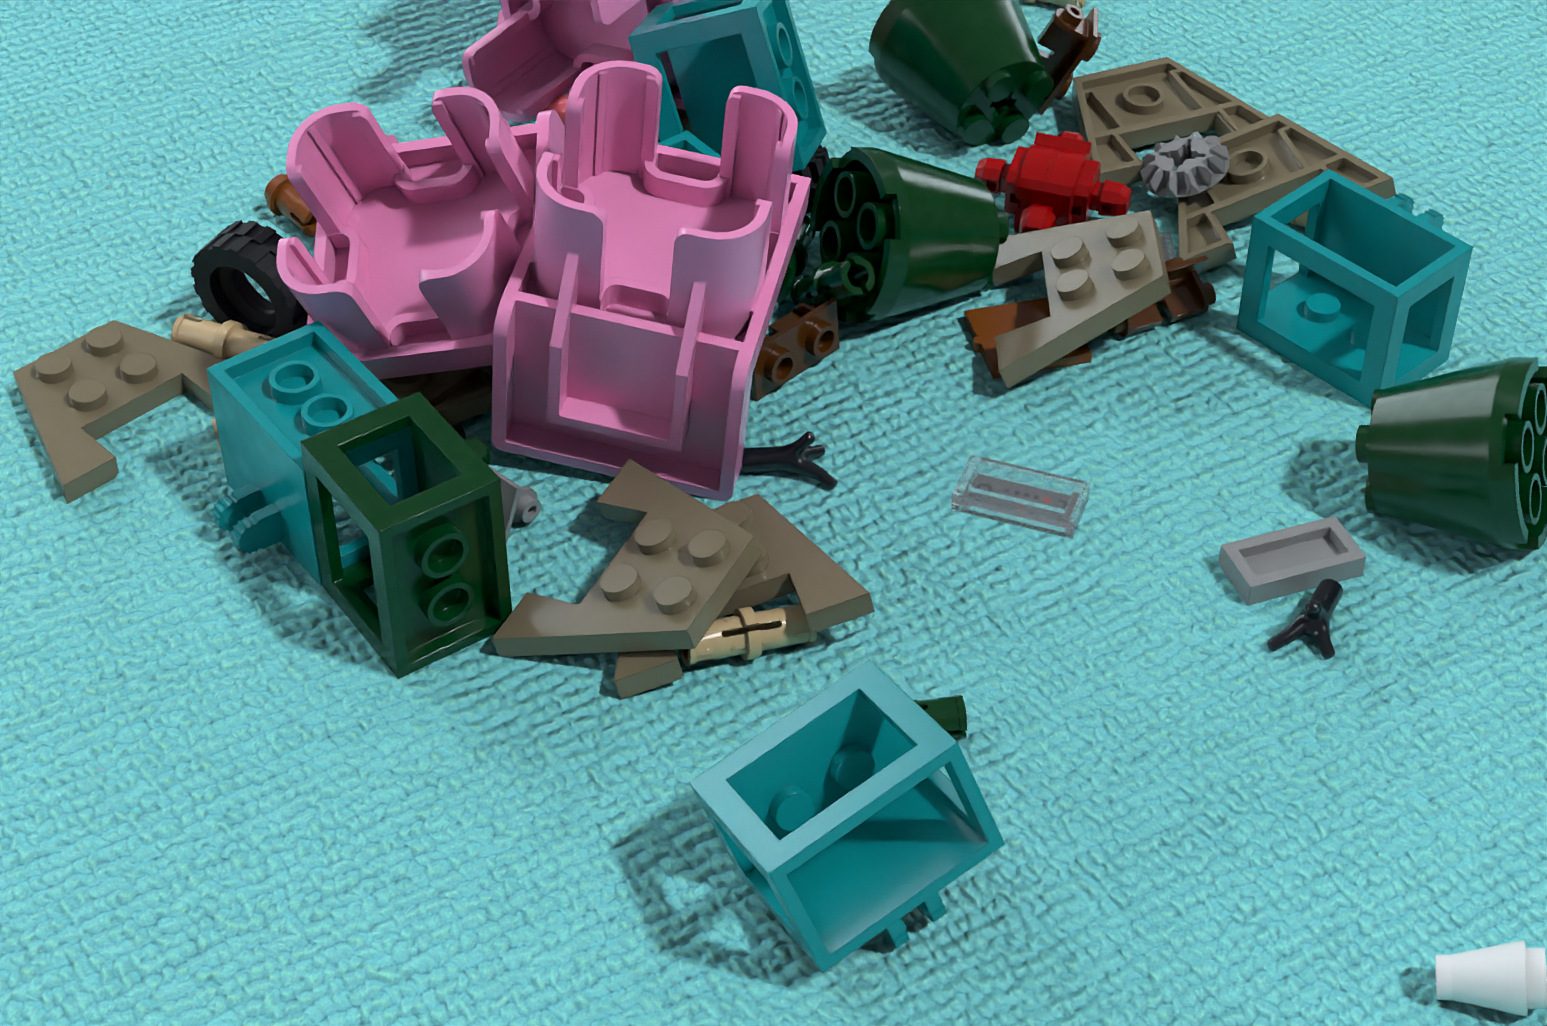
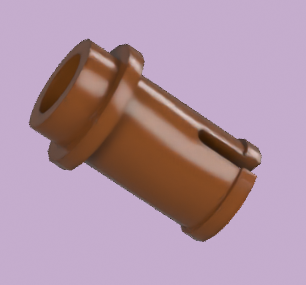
(284, 200)

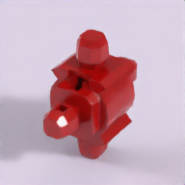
(1053, 183)

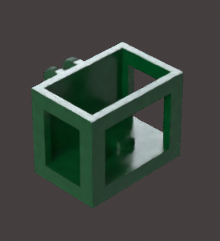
(432, 555)

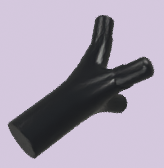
(790, 458)
(1313, 619)

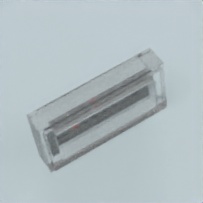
(1021, 496)

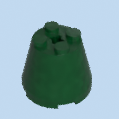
(963, 64)
(915, 223)
(1463, 453)

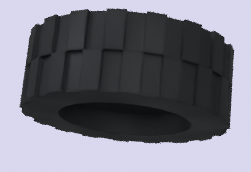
(229, 294)

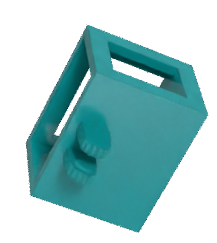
(725, 47)
(1370, 287)
(263, 411)
(849, 816)

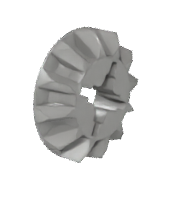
(1199, 162)

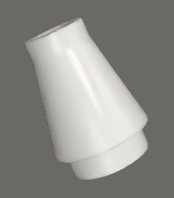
(1494, 977)

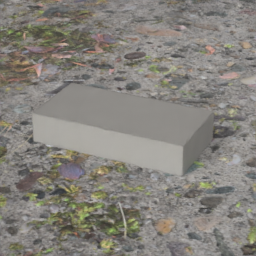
(1291, 560)

